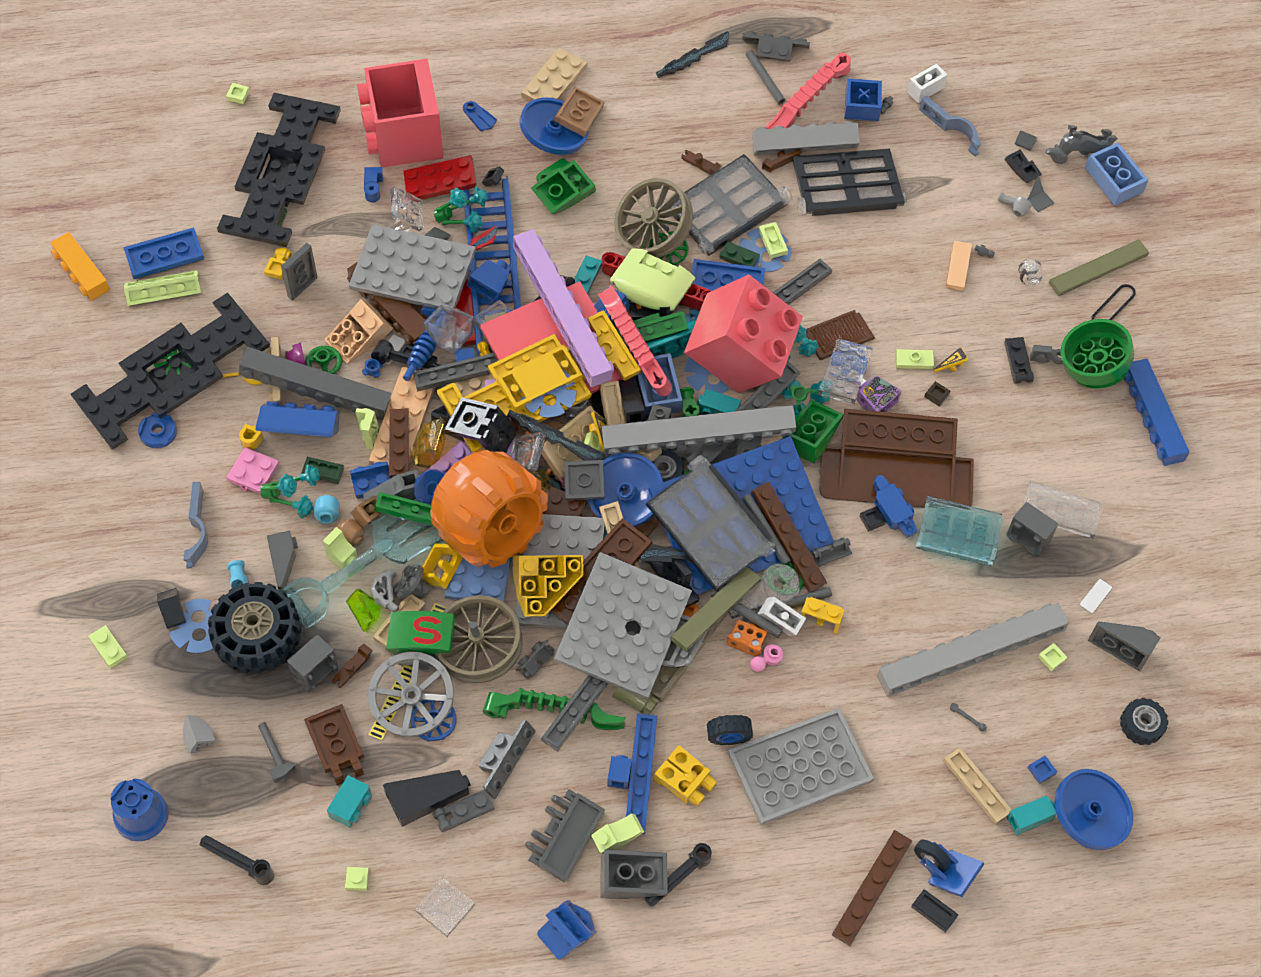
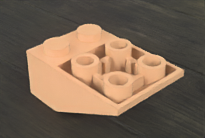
(358, 331)

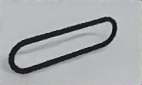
(1124, 285)

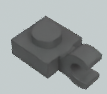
(1044, 353)

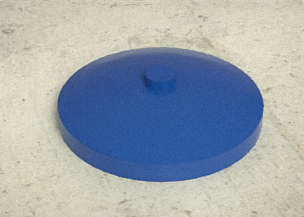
(543, 132)
(627, 481)
(1093, 809)

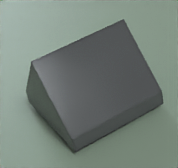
(1025, 140)

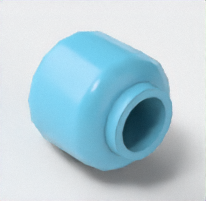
(326, 509)

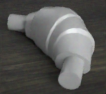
(383, 590)

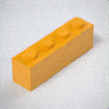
(79, 266)

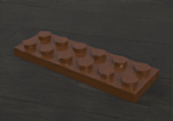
(621, 543)

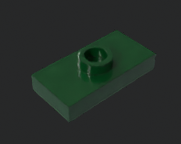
(328, 470)

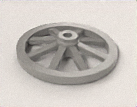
(407, 691)

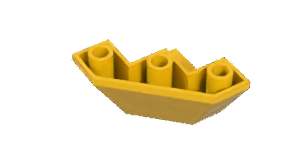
(544, 580)

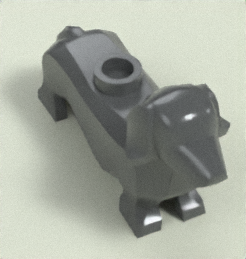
(1080, 141)

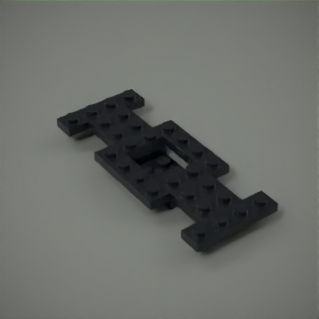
(287, 174)
(168, 392)

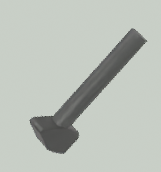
(281, 770)

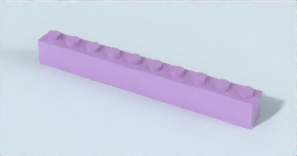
(562, 308)

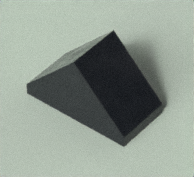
(171, 608)

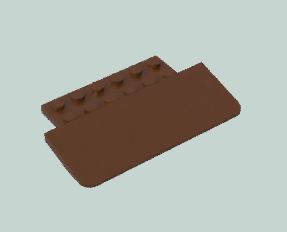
(906, 450)

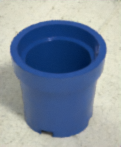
(150, 814)

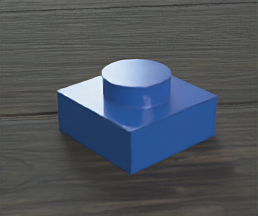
(1042, 769)

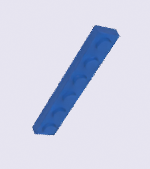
(641, 767)

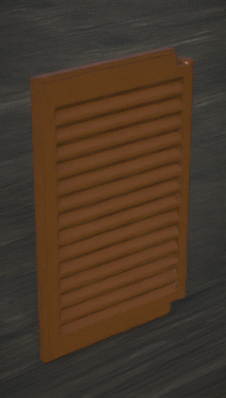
(845, 327)

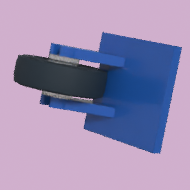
(949, 869)

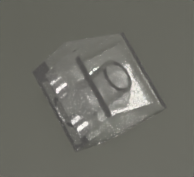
(449, 327)

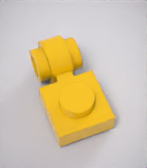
(273, 267)

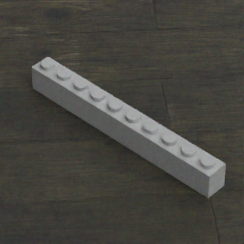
(698, 429)
(972, 649)

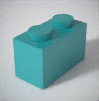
(349, 801)

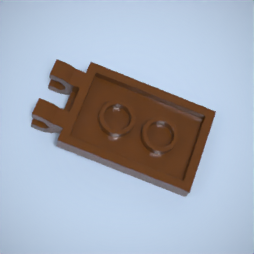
(335, 742)

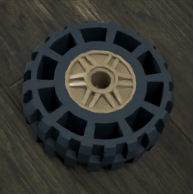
(254, 627)

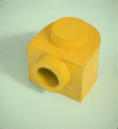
(250, 437)

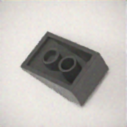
(1125, 642)
(633, 874)

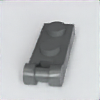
(464, 810)

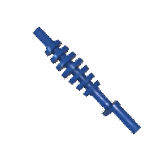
(422, 349)

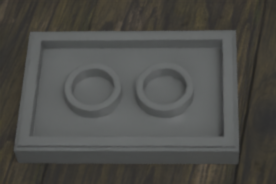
(299, 271)

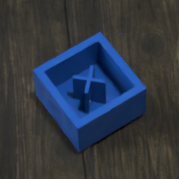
(863, 99)

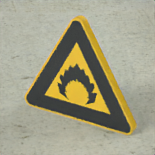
(956, 358)
(596, 427)

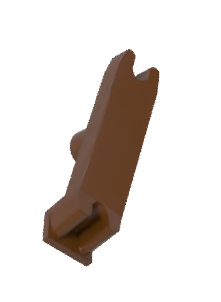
(698, 161)
(781, 161)
(352, 665)

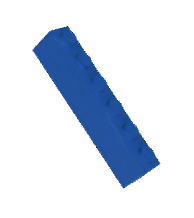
(1156, 413)

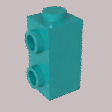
(714, 402)
(1032, 815)

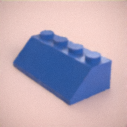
(298, 419)

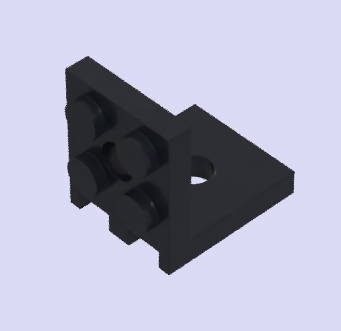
(484, 426)

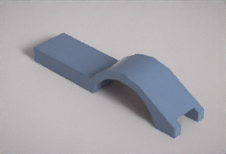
(950, 122)
(193, 554)

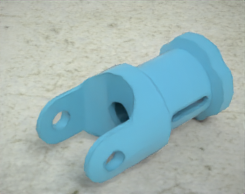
(237, 573)

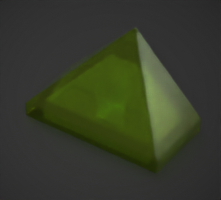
(363, 609)

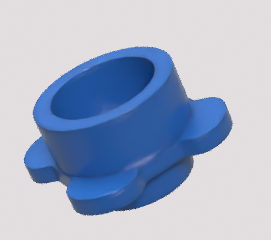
(372, 368)

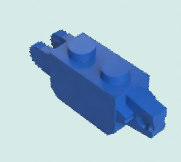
(894, 507)

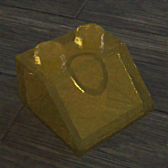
(429, 444)

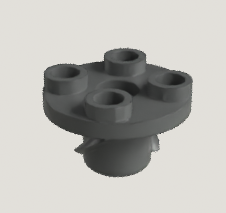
(412, 583)

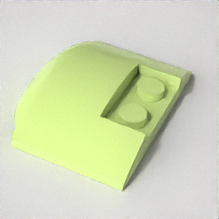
(651, 280)

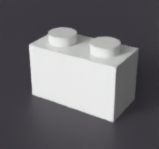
(927, 83)
(782, 616)

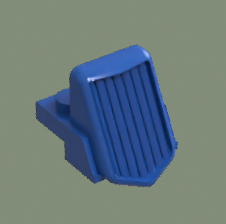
(566, 929)

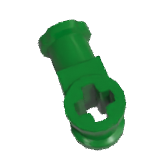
(689, 405)

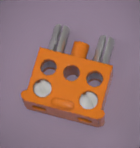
(747, 637)

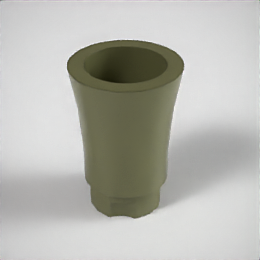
(635, 701)

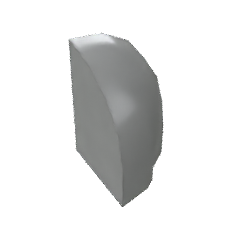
(196, 733)

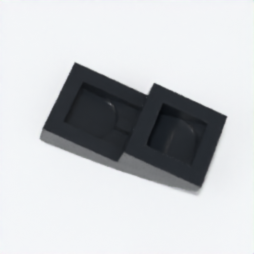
(1022, 167)

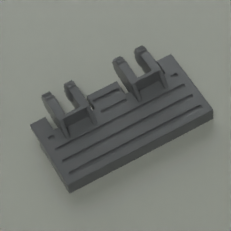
(568, 833)

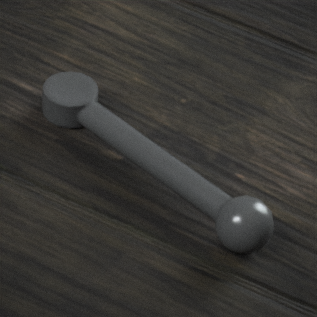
(954, 707)

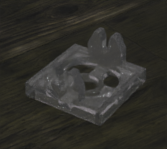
(401, 199)

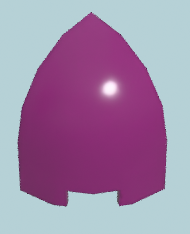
(296, 354)

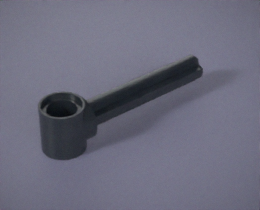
(385, 352)
(239, 860)
(684, 870)

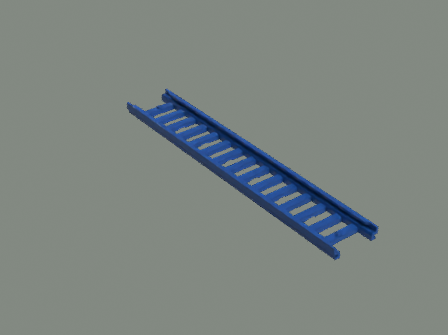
(500, 254)

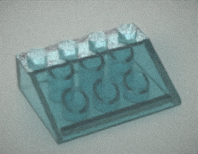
(959, 531)

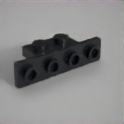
(677, 573)

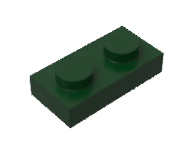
(739, 255)

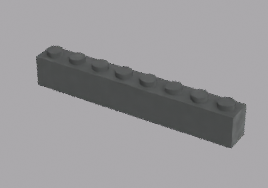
(313, 382)

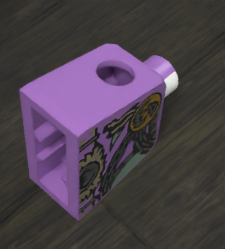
(878, 395)

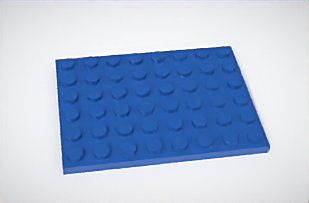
(784, 470)

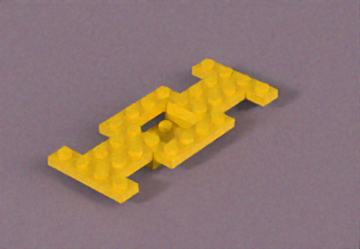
(540, 370)

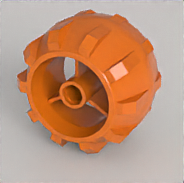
(488, 508)

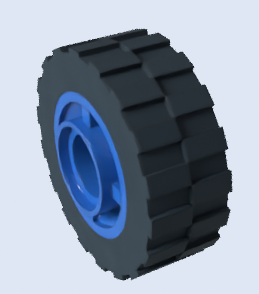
(729, 730)

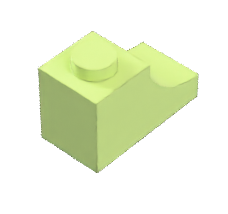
(339, 549)
(618, 834)

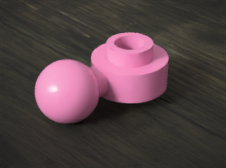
(759, 663)

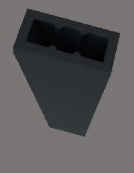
(632, 401)
(423, 795)

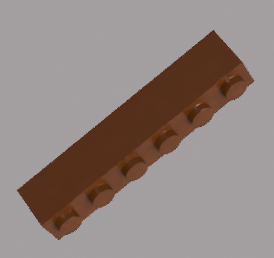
(398, 313)

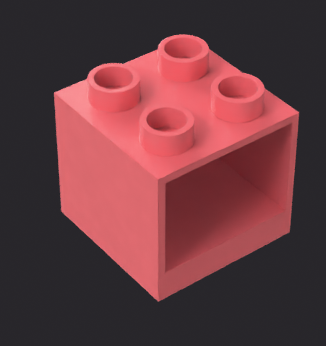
(401, 113)
(744, 334)

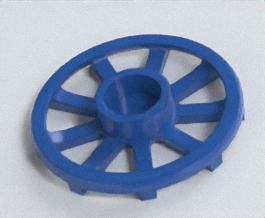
(434, 713)

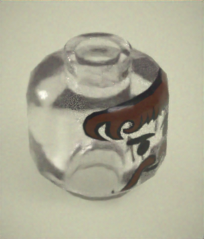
(1030, 271)

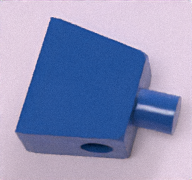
(489, 279)

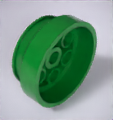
(1097, 353)

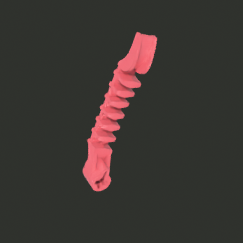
(787, 115)
(635, 342)

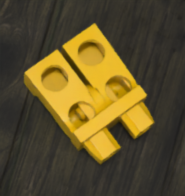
(684, 776)

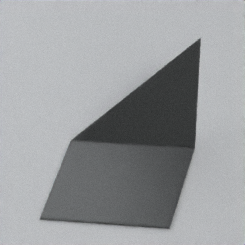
(1038, 197)

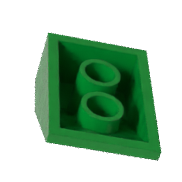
(814, 430)

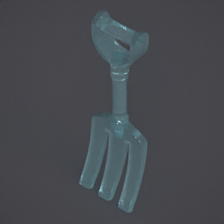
(385, 545)

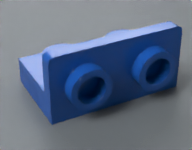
(369, 477)

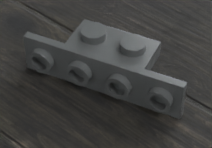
(774, 47)
(504, 755)

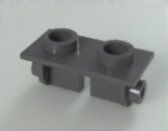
(832, 552)
(540, 652)

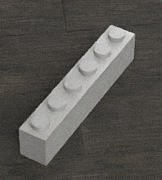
(806, 138)

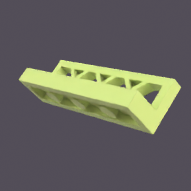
(162, 288)

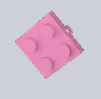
(252, 470)

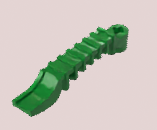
(499, 704)

